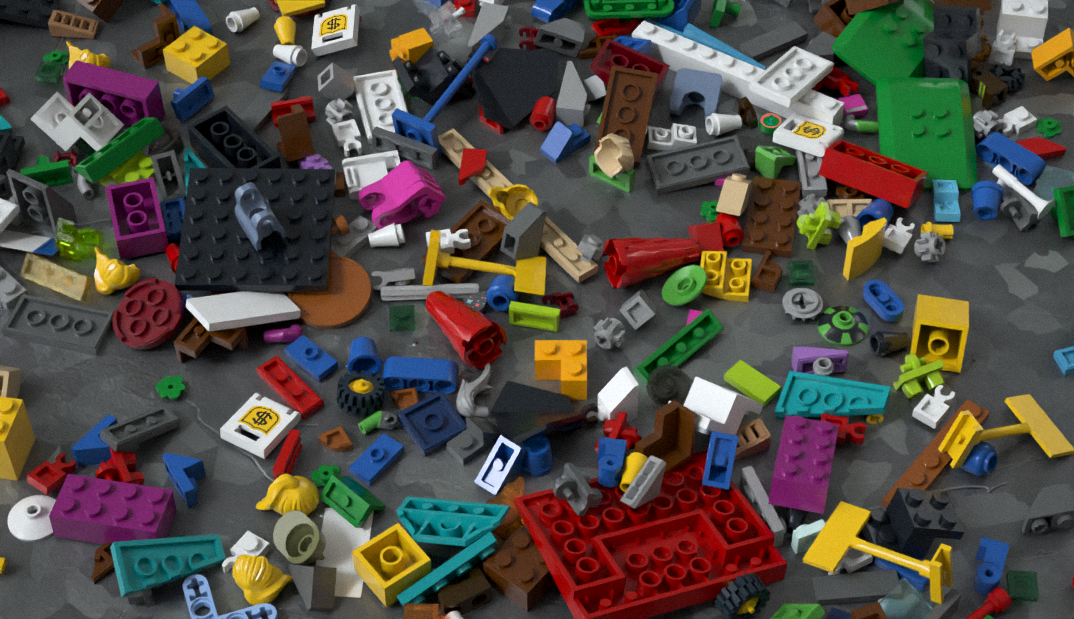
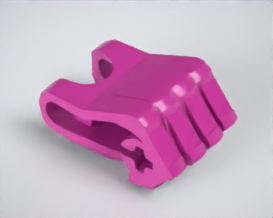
(402, 195)

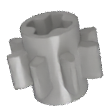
(338, 111)
(985, 123)
(809, 204)
(929, 247)
(609, 333)

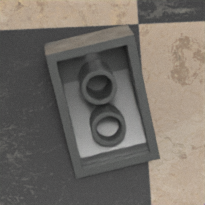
(39, 203)

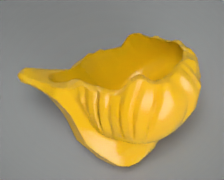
(87, 56)
(512, 199)
(113, 274)
(290, 494)
(259, 578)

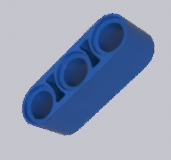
(552, 10)
(189, 15)
(1013, 157)
(423, 373)

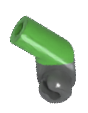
(851, 124)
(379, 419)

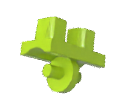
(816, 225)
(910, 380)

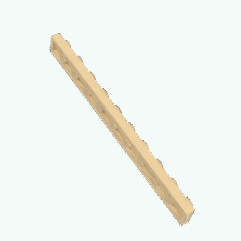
(553, 239)

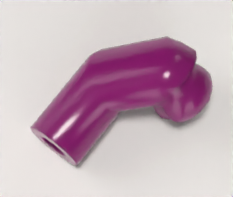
(283, 335)

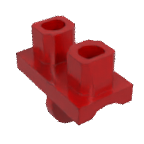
(283, 107)
(620, 430)
(117, 468)

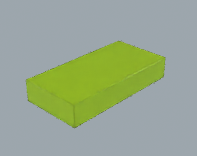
(534, 316)
(752, 383)

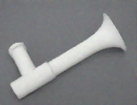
(1005, 177)

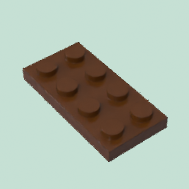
(628, 107)
(771, 217)
(485, 233)

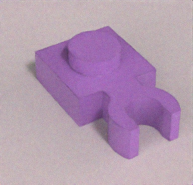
(314, 162)

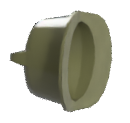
(299, 538)

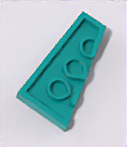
(815, 394)
(159, 561)
(449, 570)

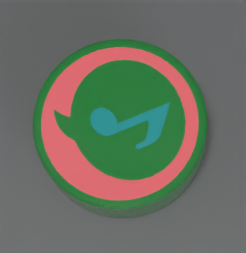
(769, 122)

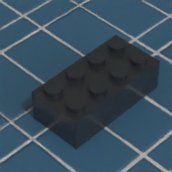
(230, 143)

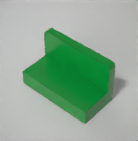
(350, 499)

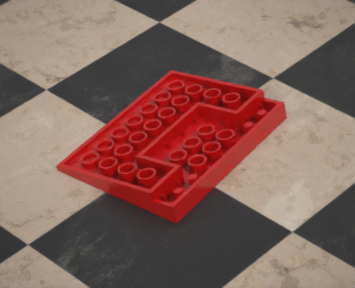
(652, 556)

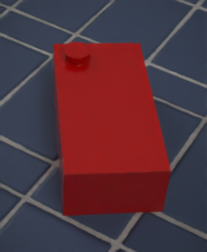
(873, 173)

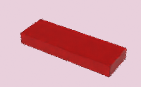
(290, 387)

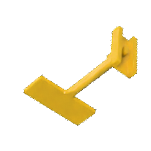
(528, 272)
(968, 432)
(841, 535)

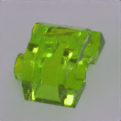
(77, 243)

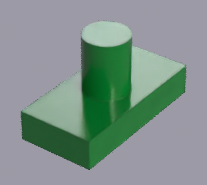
(721, 7)
(49, 173)
(1064, 210)

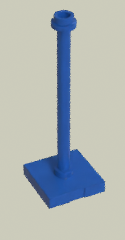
(423, 129)

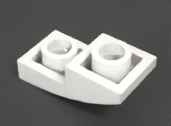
(667, 139)

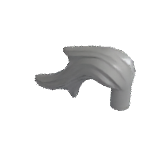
(467, 393)

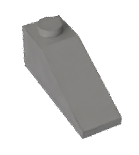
(491, 20)
(572, 99)

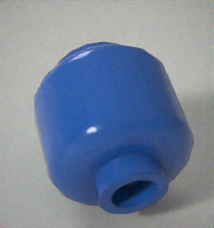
(502, 292)
(981, 460)

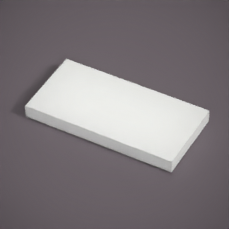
(791, 76)
(377, 99)
(242, 309)

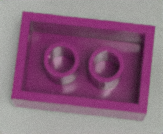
(136, 218)

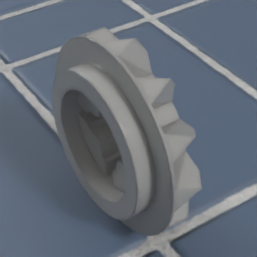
(810, 299)

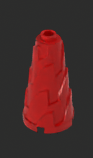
(639, 259)
(469, 331)

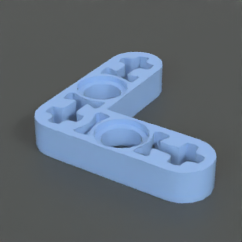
(206, 600)

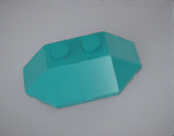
(449, 520)

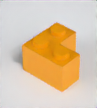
(411, 45)
(1055, 55)
(565, 362)

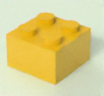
(196, 55)
(391, 563)

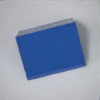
(684, 13)

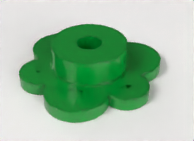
(56, 56)
(1049, 127)
(709, 210)
(170, 387)
(323, 475)

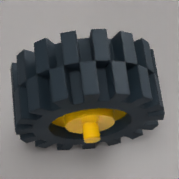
(360, 393)
(743, 597)

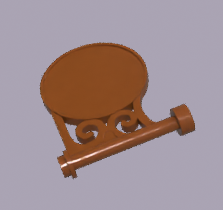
(346, 295)

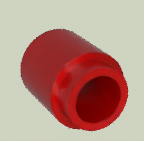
(543, 113)
(730, 229)

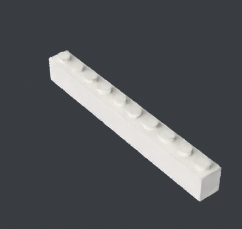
(736, 74)

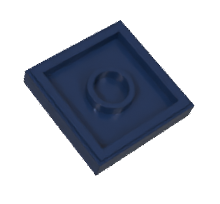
(431, 423)

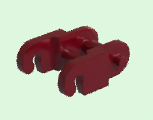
(530, 32)
(72, 155)
(558, 298)

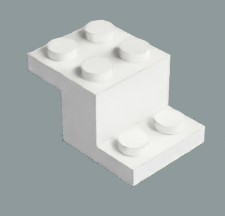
(1025, 19)
(69, 123)
(718, 407)

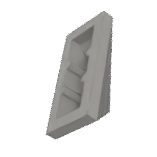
(646, 483)

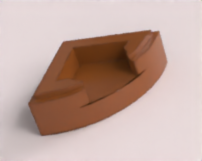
(405, 397)
(336, 440)

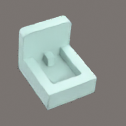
(805, 536)

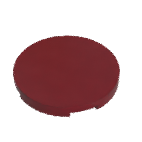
(148, 314)

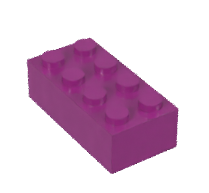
(122, 93)
(803, 464)
(111, 511)

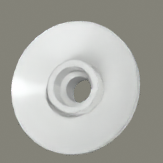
(31, 526)

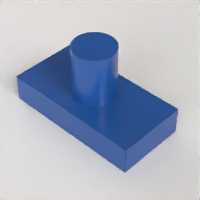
(191, 99)

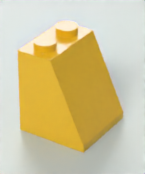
(940, 331)
(15, 437)

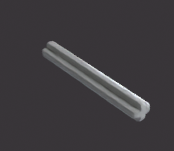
(420, 292)

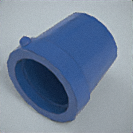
(986, 199)
(876, 210)
(364, 356)
(537, 457)

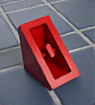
(708, 236)

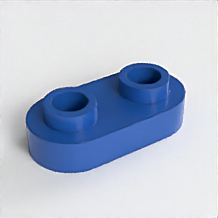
(885, 302)

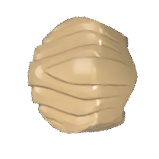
(614, 155)

